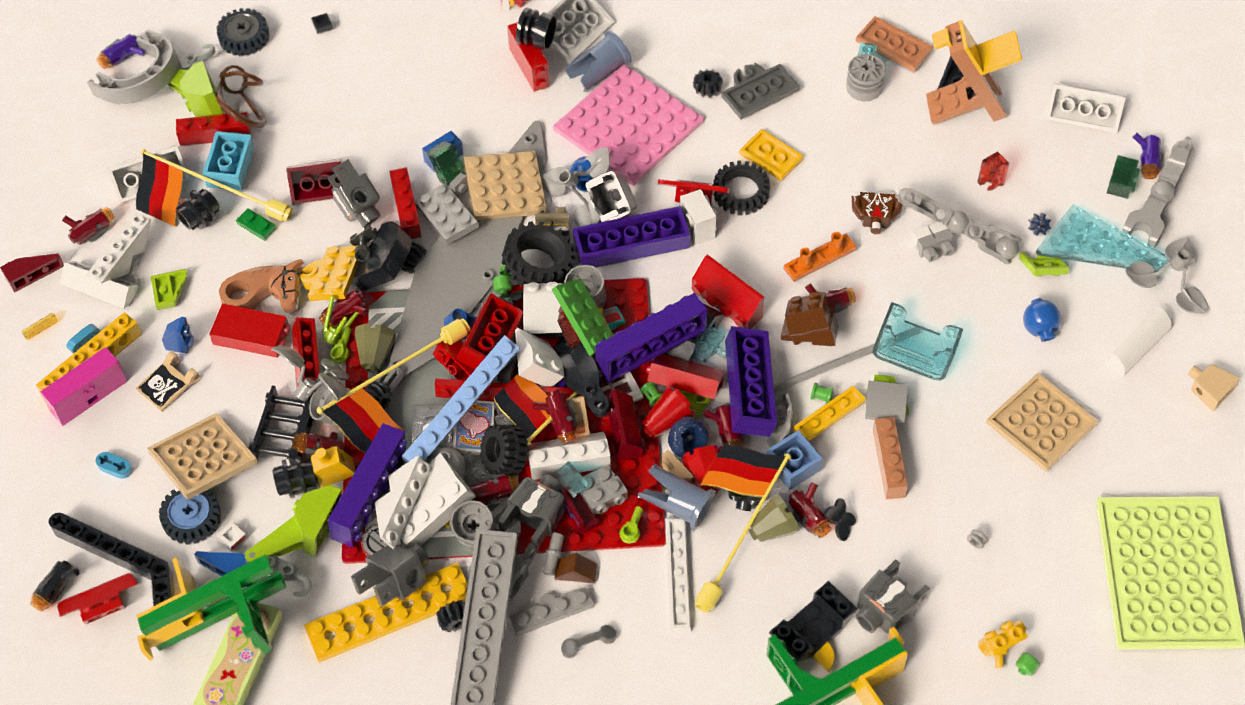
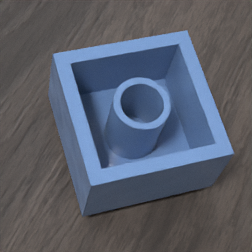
(803, 462)

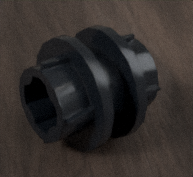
(195, 211)
(294, 477)

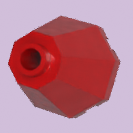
(700, 463)

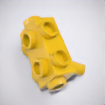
(998, 642)

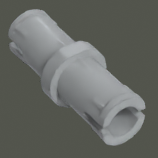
(553, 554)

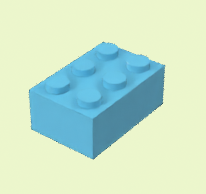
(229, 160)

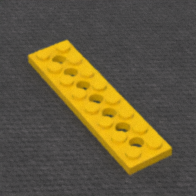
(383, 624)

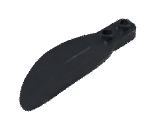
(583, 376)

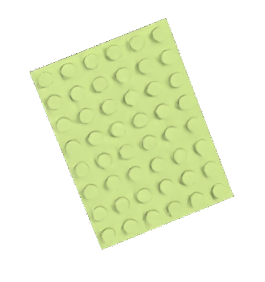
(1169, 573)

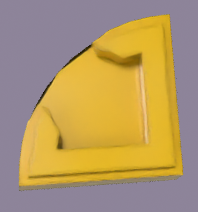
(825, 657)

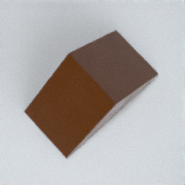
(576, 569)

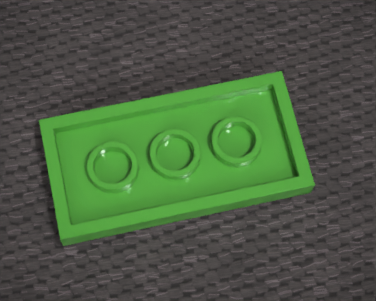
(582, 313)

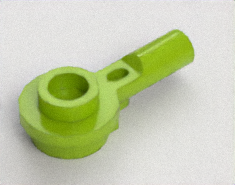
(339, 352)
(629, 532)

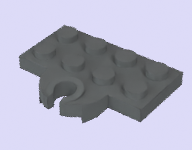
(758, 89)

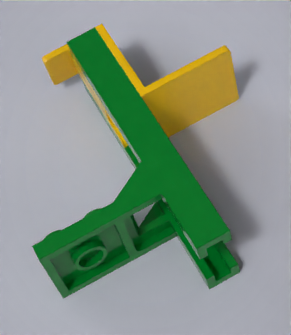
(185, 614)
(854, 678)

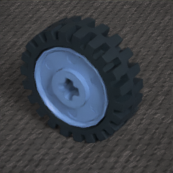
(190, 518)

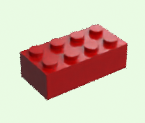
(490, 325)

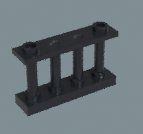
(303, 421)

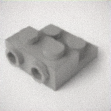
(603, 490)

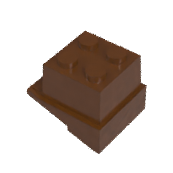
(810, 320)

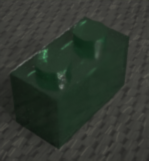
(445, 162)
(1122, 177)

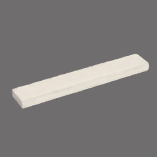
(677, 575)

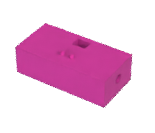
(83, 386)

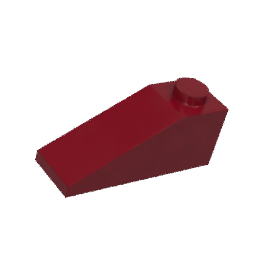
(28, 270)

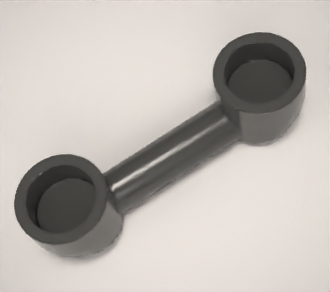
(570, 646)

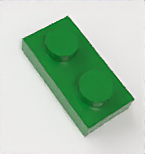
(256, 224)

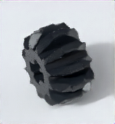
(707, 83)
(415, 255)
(380, 393)
(451, 616)

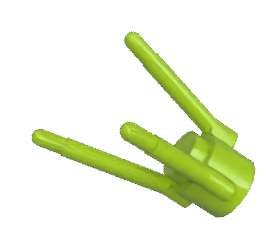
(333, 334)

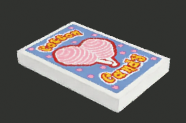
(471, 427)

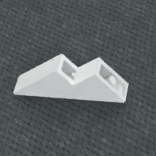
(118, 255)
(397, 505)

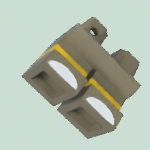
(559, 219)

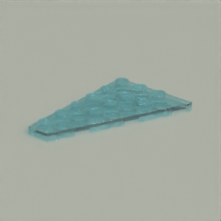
(1092, 240)

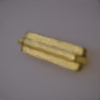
(39, 326)

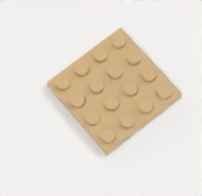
(504, 185)
(1042, 422)
(202, 456)

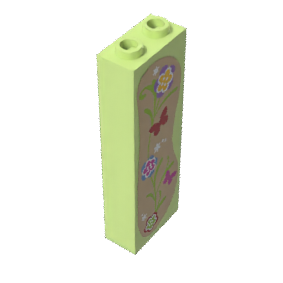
(236, 662)

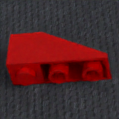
(446, 356)

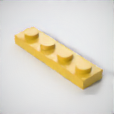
(830, 413)

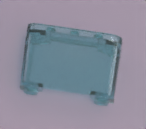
(916, 346)

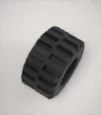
(504, 449)

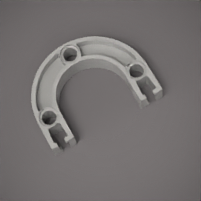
(146, 83)

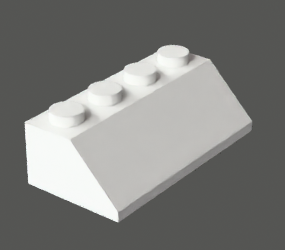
(1085, 107)
(127, 174)
(583, 453)

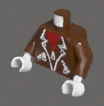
(875, 209)

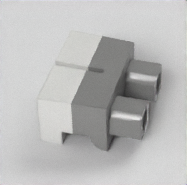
(932, 240)

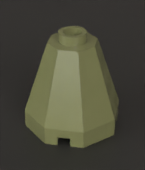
(374, 345)
(773, 521)

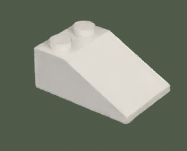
(540, 308)
(537, 360)

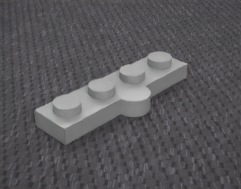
(551, 610)

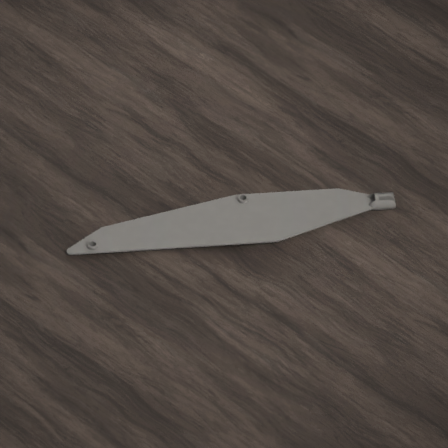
(454, 278)

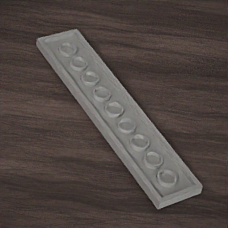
(484, 618)

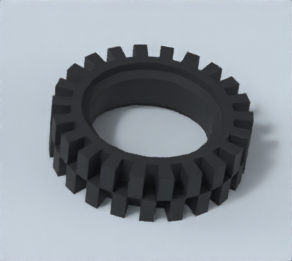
(751, 203)

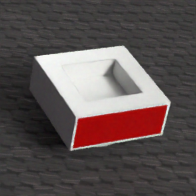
(231, 536)

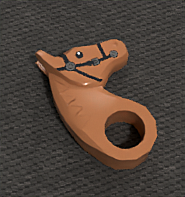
(261, 281)

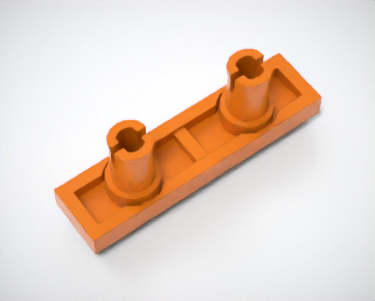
(819, 257)

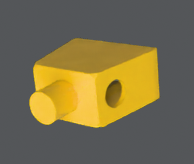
(332, 465)

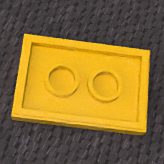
(771, 155)

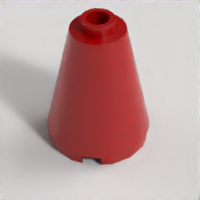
(666, 411)

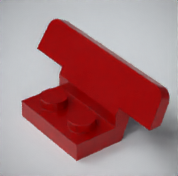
(684, 187)
(99, 600)

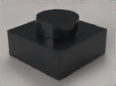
(321, 23)

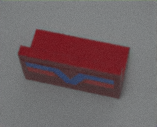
(579, 513)

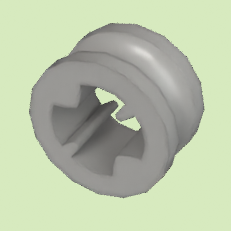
(977, 538)

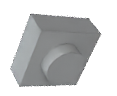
(459, 184)

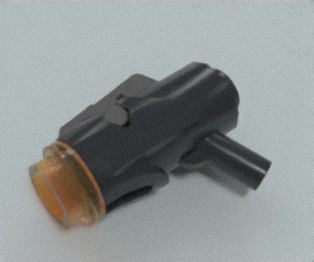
(53, 585)

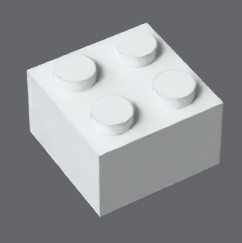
(699, 216)

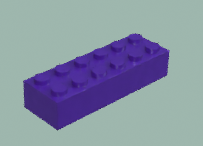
(631, 237)
(651, 337)
(750, 382)
(367, 486)

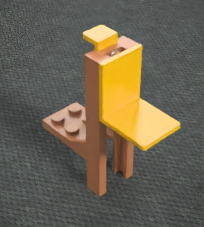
(976, 65)

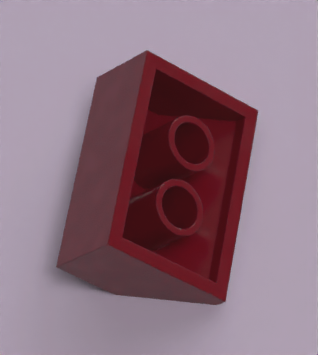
(310, 181)
(625, 426)

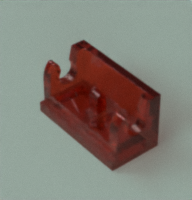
(993, 170)

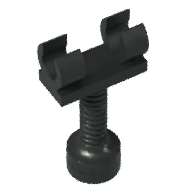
(362, 252)

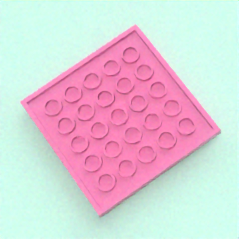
(631, 120)

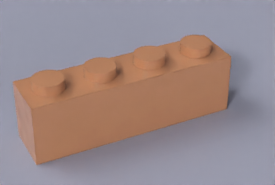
(890, 458)

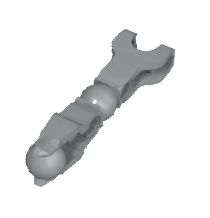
(1149, 217)
(959, 223)

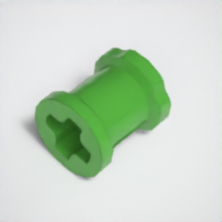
(651, 392)
(821, 393)

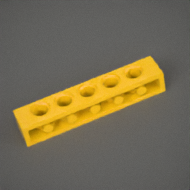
(114, 337)

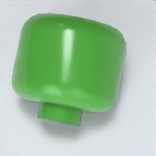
(502, 284)
(1027, 664)

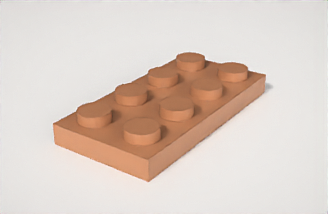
(895, 43)

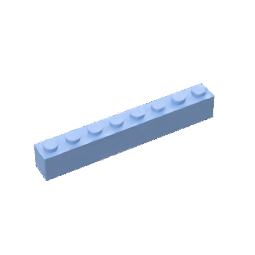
(462, 400)

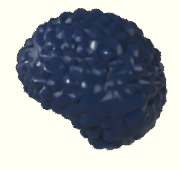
(687, 435)

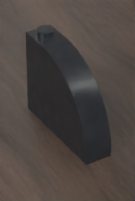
(386, 257)

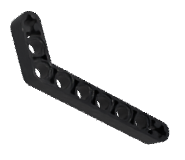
(117, 553)

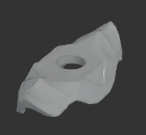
(783, 410)

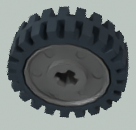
(242, 32)

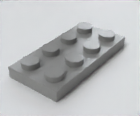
(446, 213)

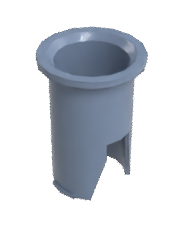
(599, 60)
(685, 499)

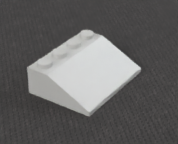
(577, 27)
(436, 502)

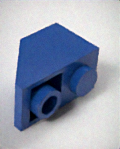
(178, 336)

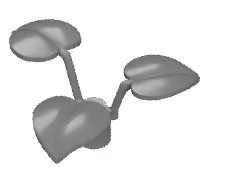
(558, 178)
(1180, 256)
(307, 386)

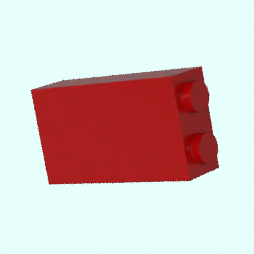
(529, 60)
(249, 330)
(686, 376)

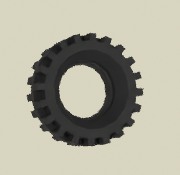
(543, 239)

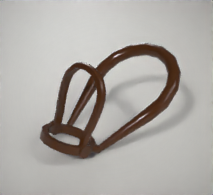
(219, 96)

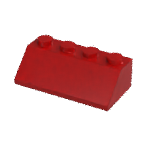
(728, 293)

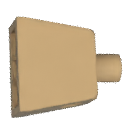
(1212, 385)

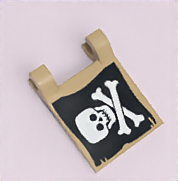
(166, 382)

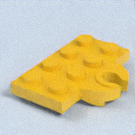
(331, 274)

